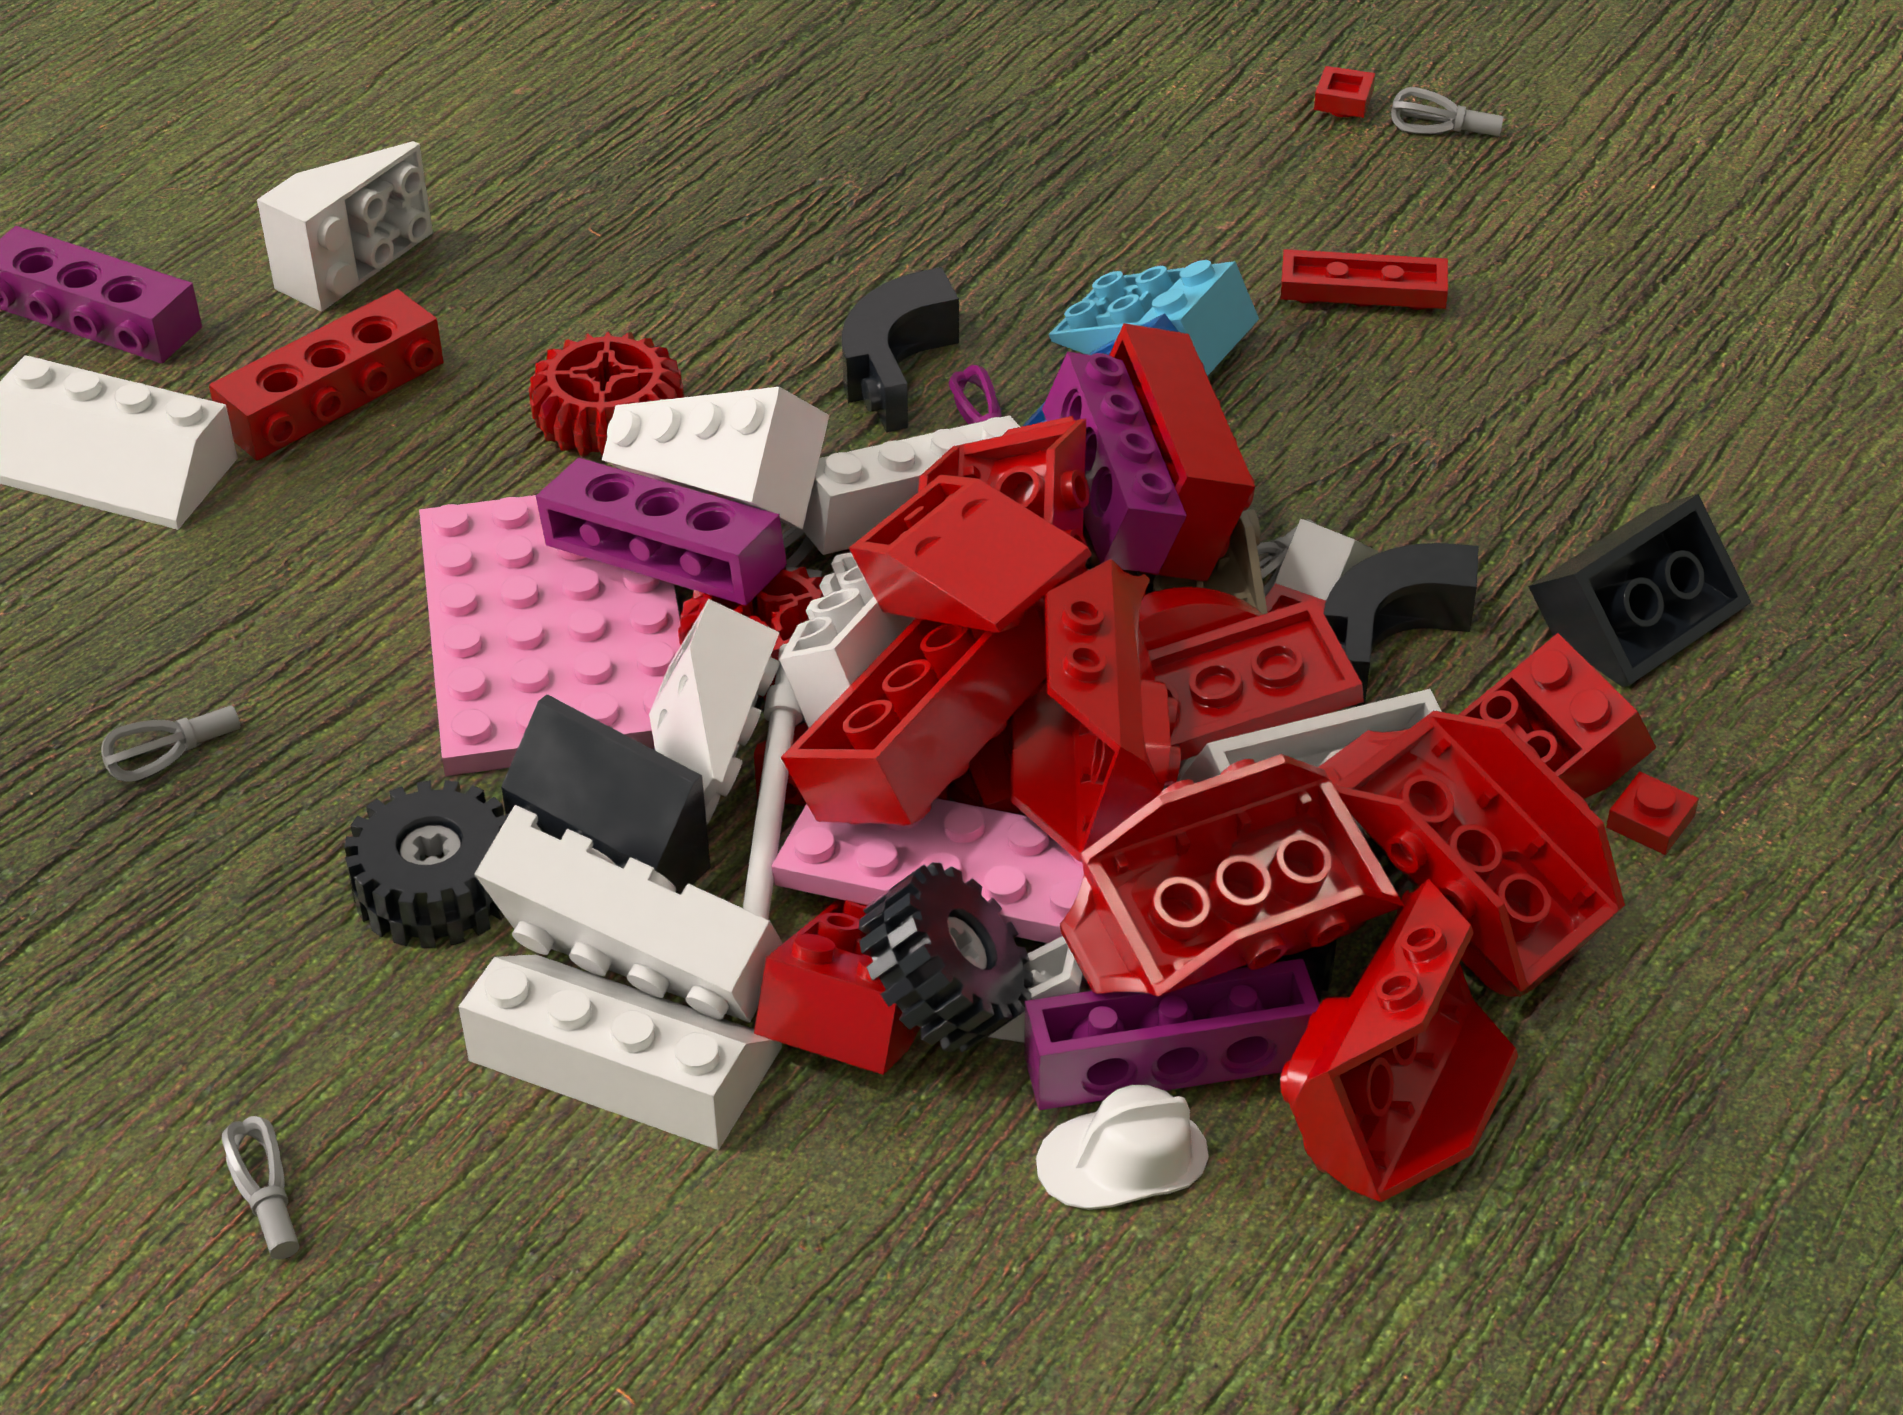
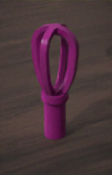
(982, 380)

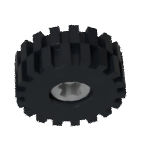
(429, 895)
(945, 957)

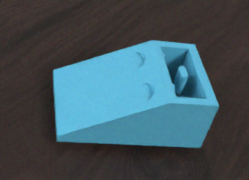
(1197, 299)

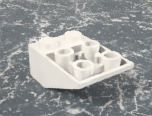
(344, 222)
(711, 696)

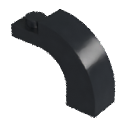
(886, 328)
(1402, 592)

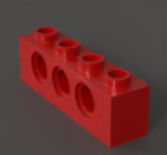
(328, 373)

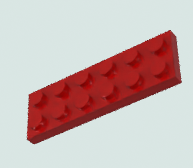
(1224, 686)

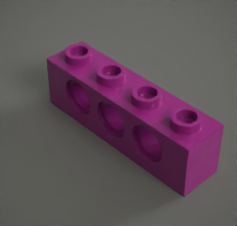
(96, 295)
(1131, 496)
(662, 530)
(1199, 1035)

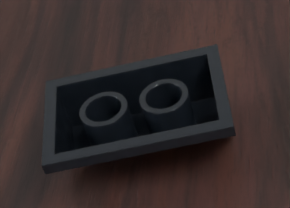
(1643, 591)
(610, 791)

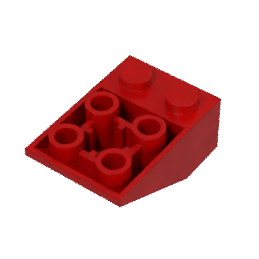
(965, 556)
(1568, 717)
(824, 998)

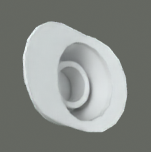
(1124, 1151)

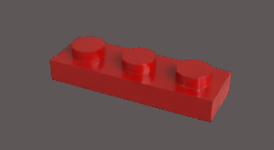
(1364, 279)

